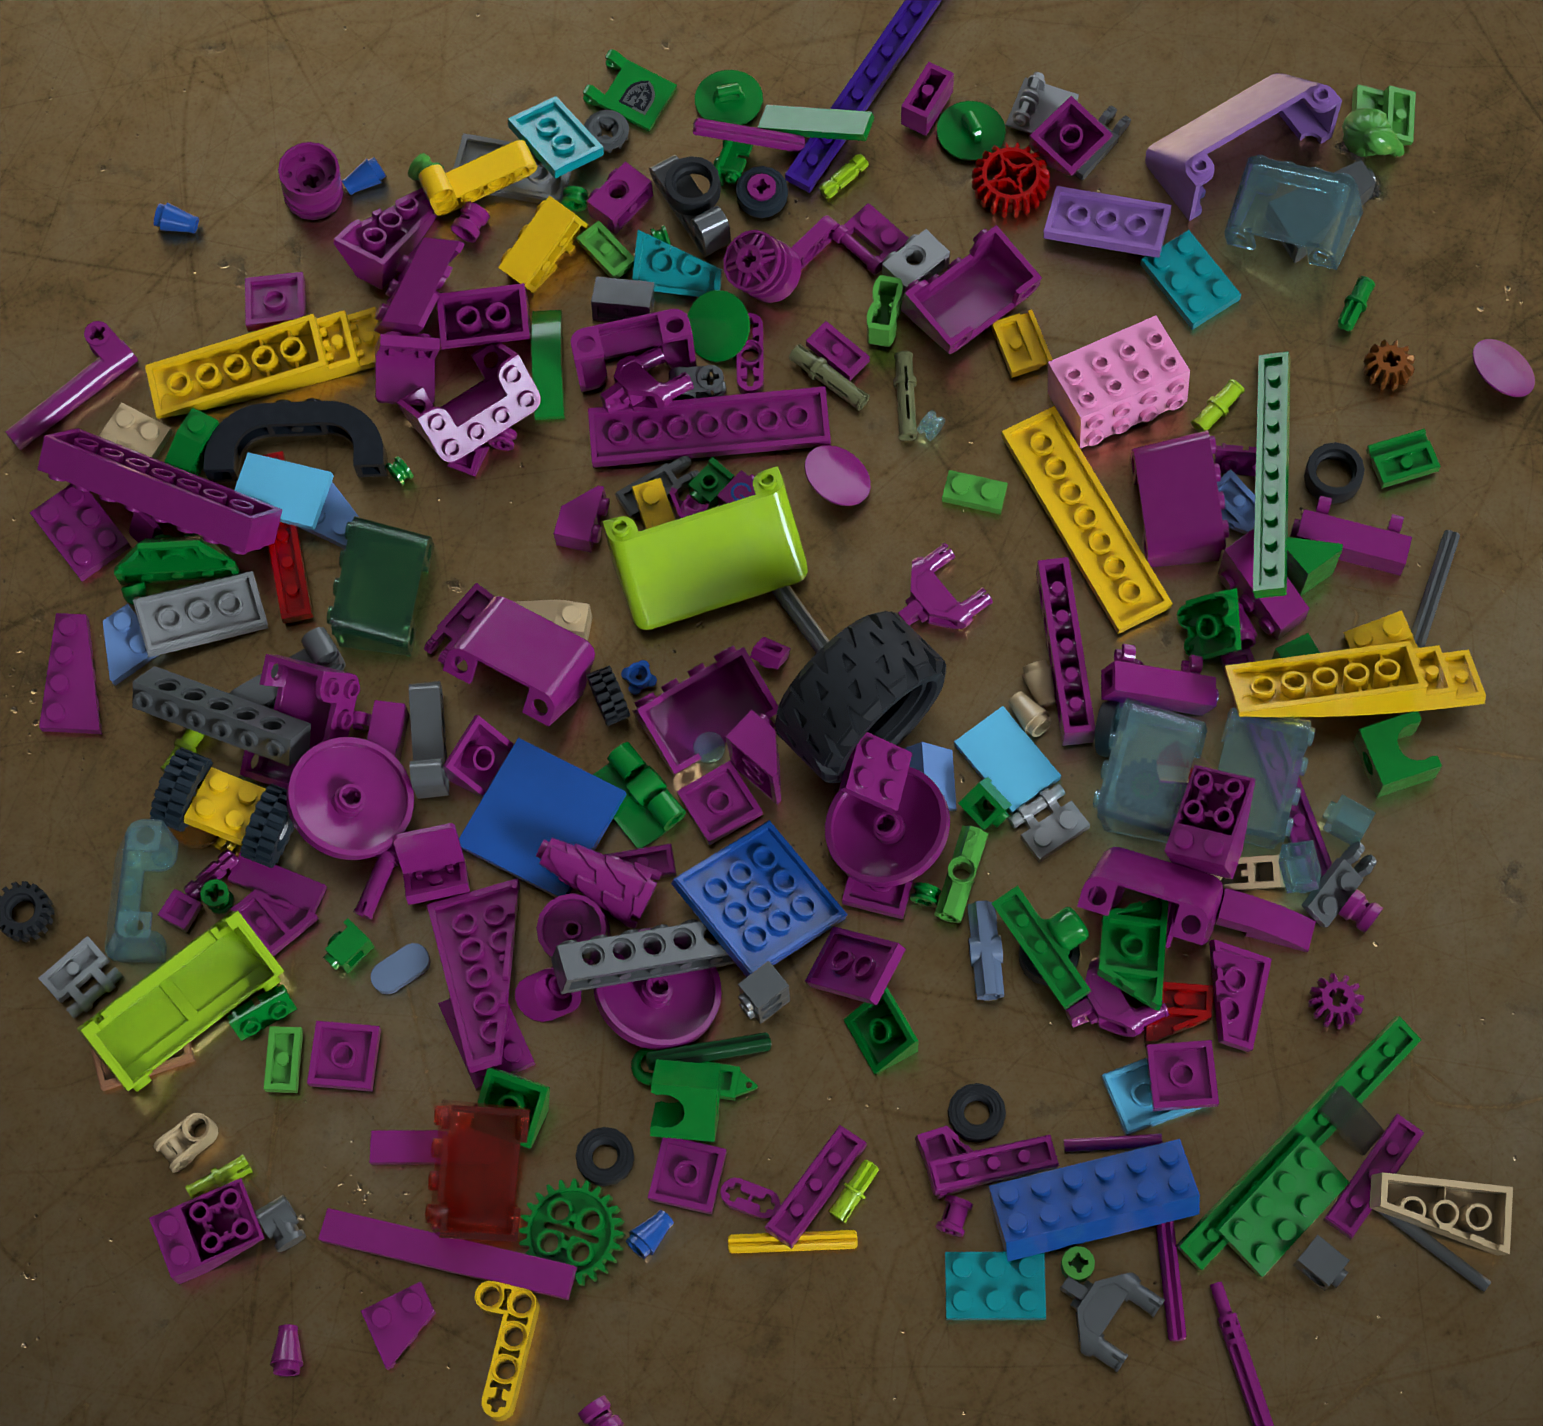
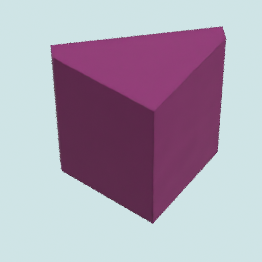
(477, 757)

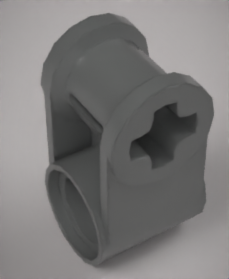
(701, 380)

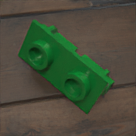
(729, 164)
(250, 1019)

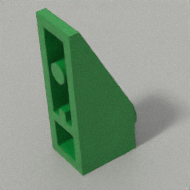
(191, 441)

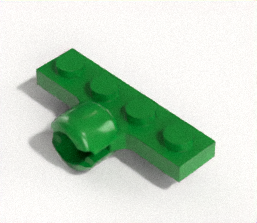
(1047, 943)

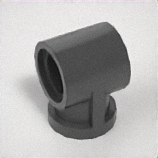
(280, 1223)

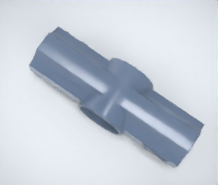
(985, 950)

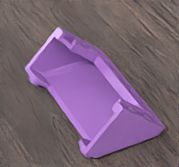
(1182, 159)

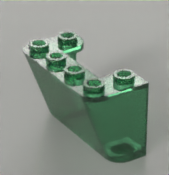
(378, 587)

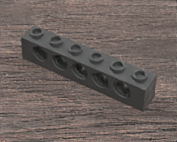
(221, 715)
(576, 975)

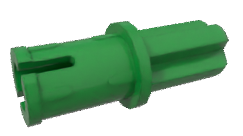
(1356, 303)

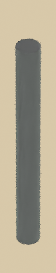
(1441, 1252)

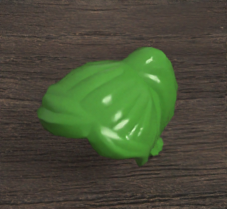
(1370, 134)

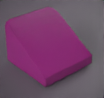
(471, 462)
(143, 527)

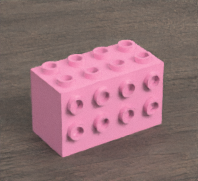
(1118, 382)

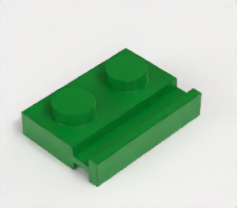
(1403, 458)

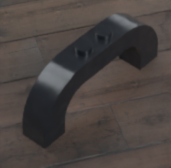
(293, 419)

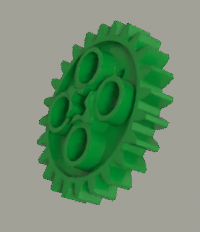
(581, 1205)

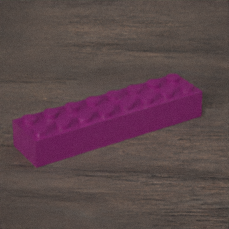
(159, 490)

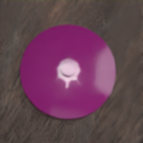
(349, 798)
(887, 846)
(661, 1009)

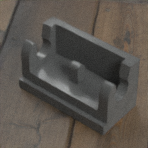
(621, 299)

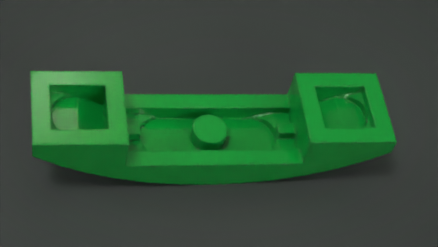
(547, 363)

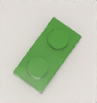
(606, 250)
(974, 492)
(283, 1059)

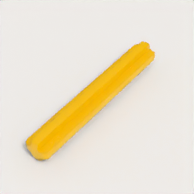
(807, 1242)

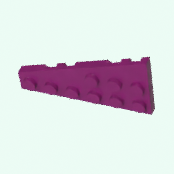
(476, 955)

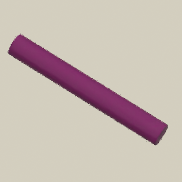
(1111, 1142)

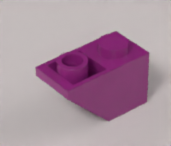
(580, 520)

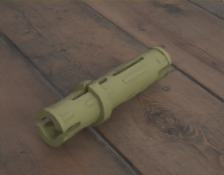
(820, 370)
(905, 395)

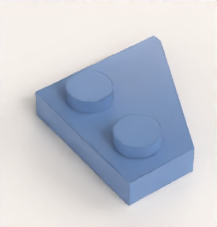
(1238, 503)
(334, 518)
(124, 644)

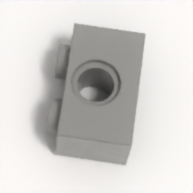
(921, 248)

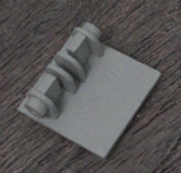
(1036, 103)

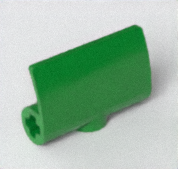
(648, 806)

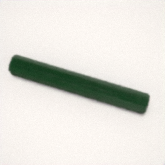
(712, 1050)

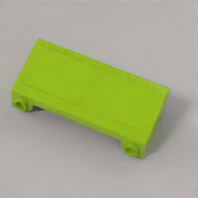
(180, 1000)

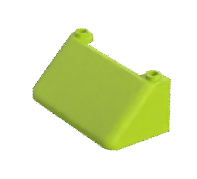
(708, 556)

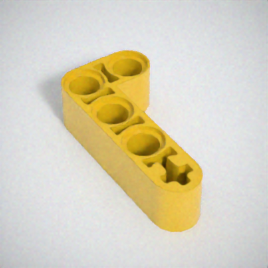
(476, 178)
(503, 1352)

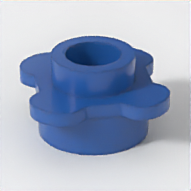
(635, 669)

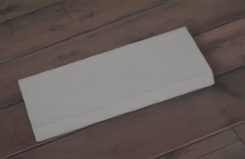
(530, 189)
(200, 613)

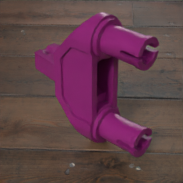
(639, 389)
(931, 599)
(1110, 1009)

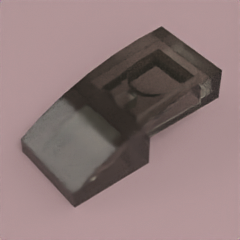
(1352, 1120)

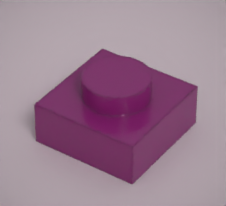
(770, 653)
(180, 910)

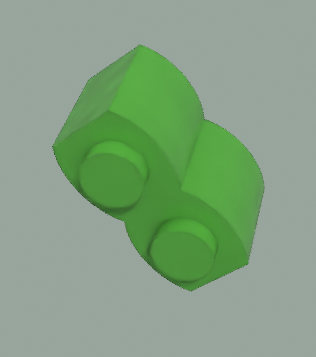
(884, 311)

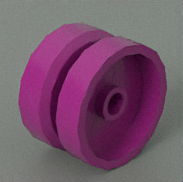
(570, 912)

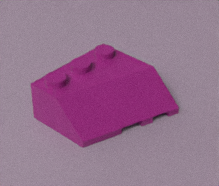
(415, 289)

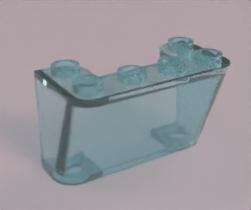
(1295, 207)
(1273, 755)
(1147, 770)
(145, 847)

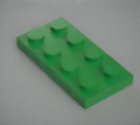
(1282, 1205)

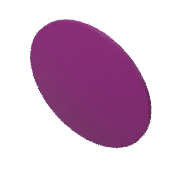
(1503, 368)
(837, 475)

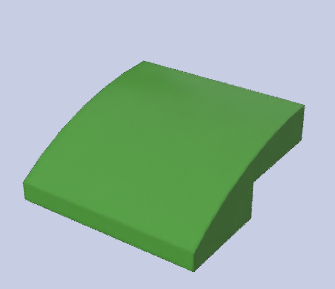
(1395, 102)

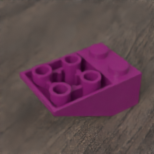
(1211, 822)
(206, 1231)

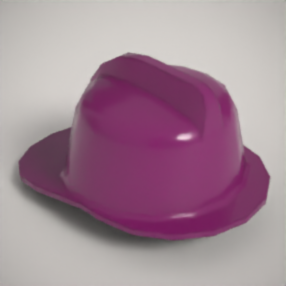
(541, 999)

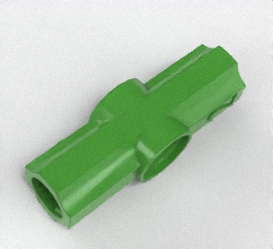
(957, 891)

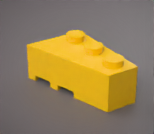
(542, 243)

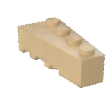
(1456, 1209)

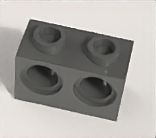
(763, 993)

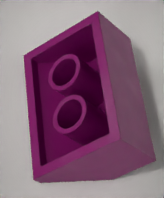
(483, 316)
(755, 753)

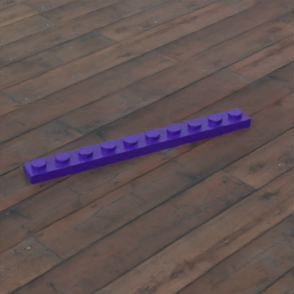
(863, 87)

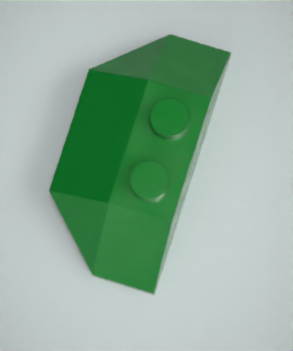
(174, 560)

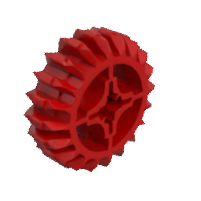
(1014, 166)

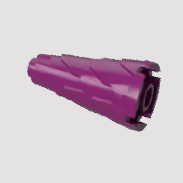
(605, 879)

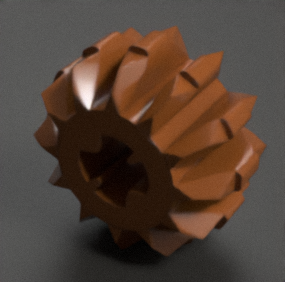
(1389, 365)

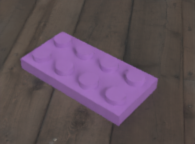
(1107, 221)

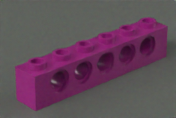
(1065, 651)

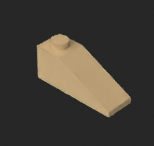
(568, 614)
(1255, 873)

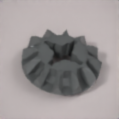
(609, 120)

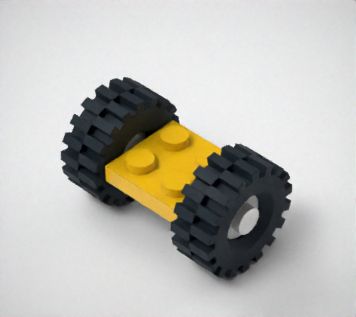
(223, 806)

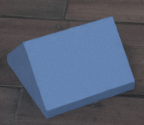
(938, 766)

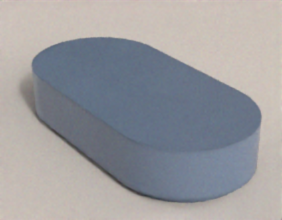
(400, 968)

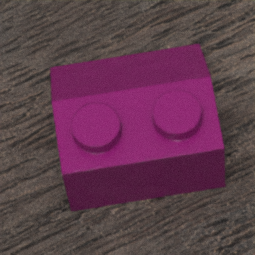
(1069, 137)

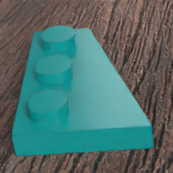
(673, 268)

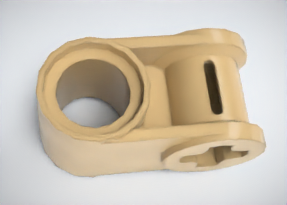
(185, 1142)

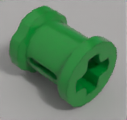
(210, 891)

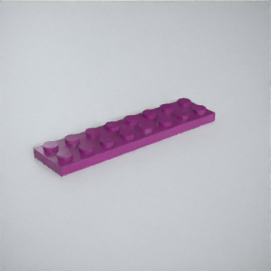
(711, 427)

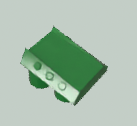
(1211, 624)

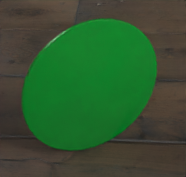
(729, 97)
(970, 129)
(719, 325)

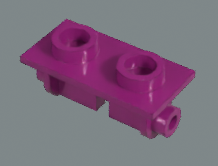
(1235, 458)

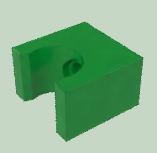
(1383, 760)
(698, 1096)

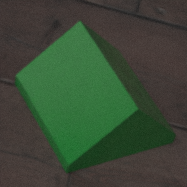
(1310, 562)
(882, 1033)
(512, 1090)

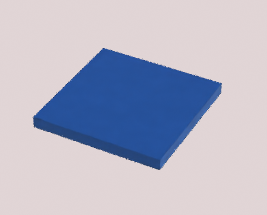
(537, 800)
(759, 899)

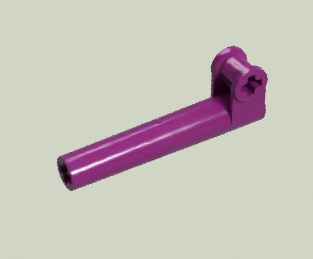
(112, 360)

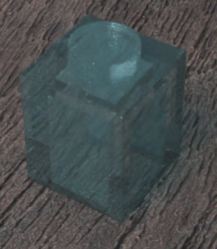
(1347, 819)
(1300, 867)

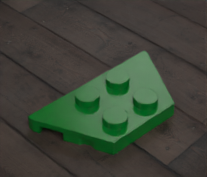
(1134, 950)

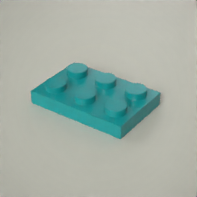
(555, 137)
(1191, 280)
(994, 1289)

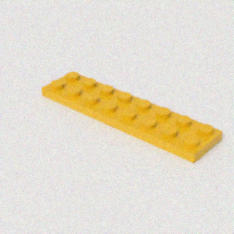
(1086, 520)

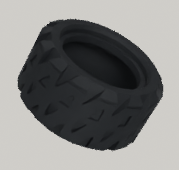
(864, 680)

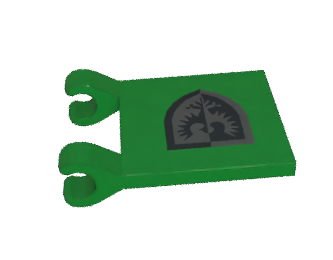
(634, 92)

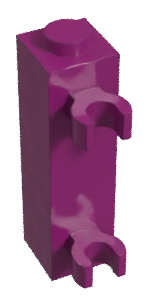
(1361, 543)
(1165, 688)
(386, 725)

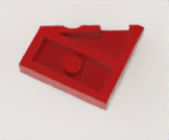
(1187, 1007)

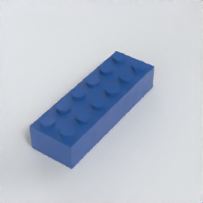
(1094, 1200)

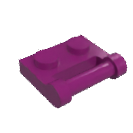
(875, 231)

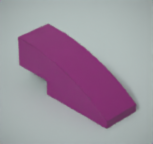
(1265, 920)

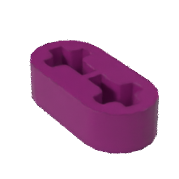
(754, 1192)

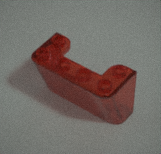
(476, 1170)

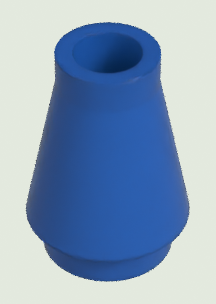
(364, 176)
(175, 219)
(649, 1234)

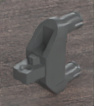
(1096, 1307)

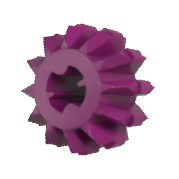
(1348, 1001)

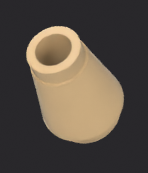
(1040, 682)
(1031, 716)

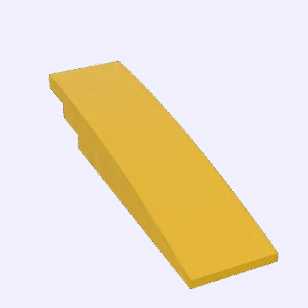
(264, 362)
(1356, 682)

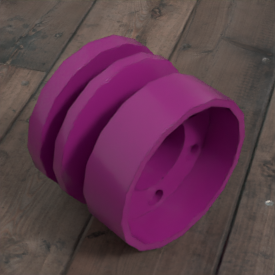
(309, 167)
(762, 266)

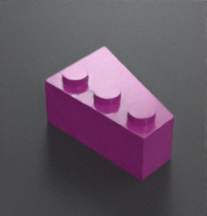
(1274, 614)

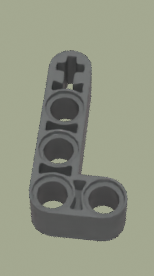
(708, 230)
(318, 650)
(428, 740)

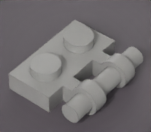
(1053, 831)
(76, 969)

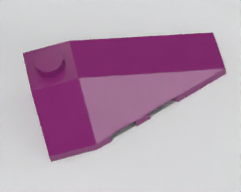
(379, 242)

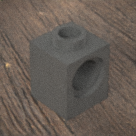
(1322, 1264)

